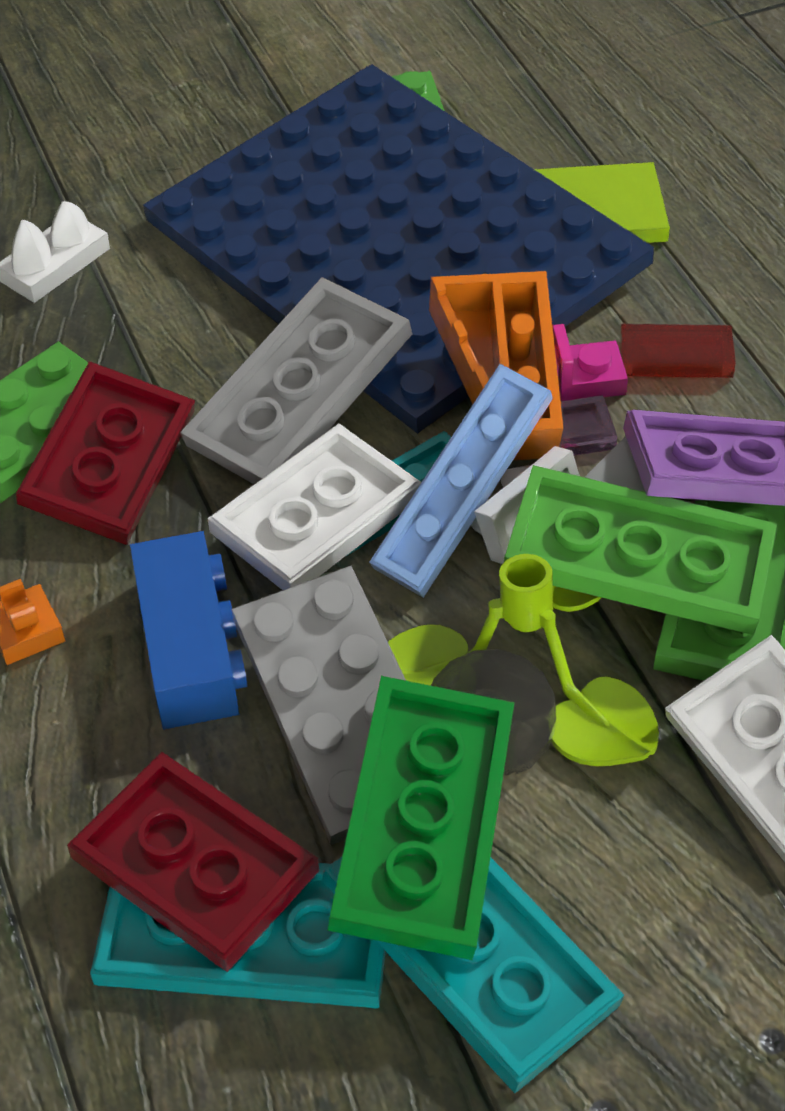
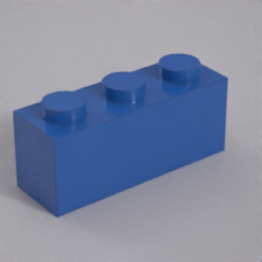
(187, 630)

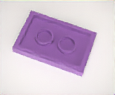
(708, 456)

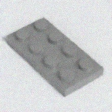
(297, 381)
(321, 673)

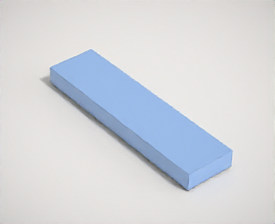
(461, 480)

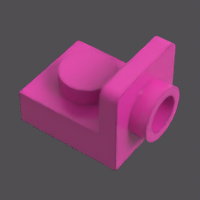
(588, 368)

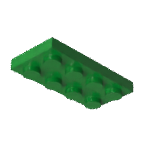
(423, 819)

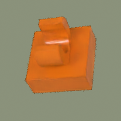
(26, 622)

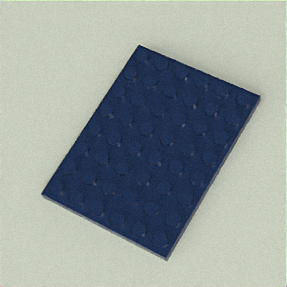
(379, 201)

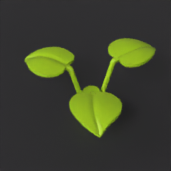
(597, 726)

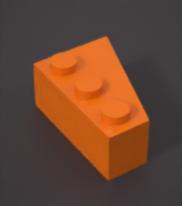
(502, 322)

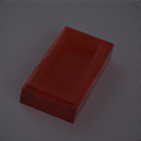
(677, 350)

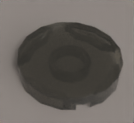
(510, 679)

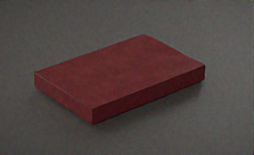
(106, 453)
(194, 860)

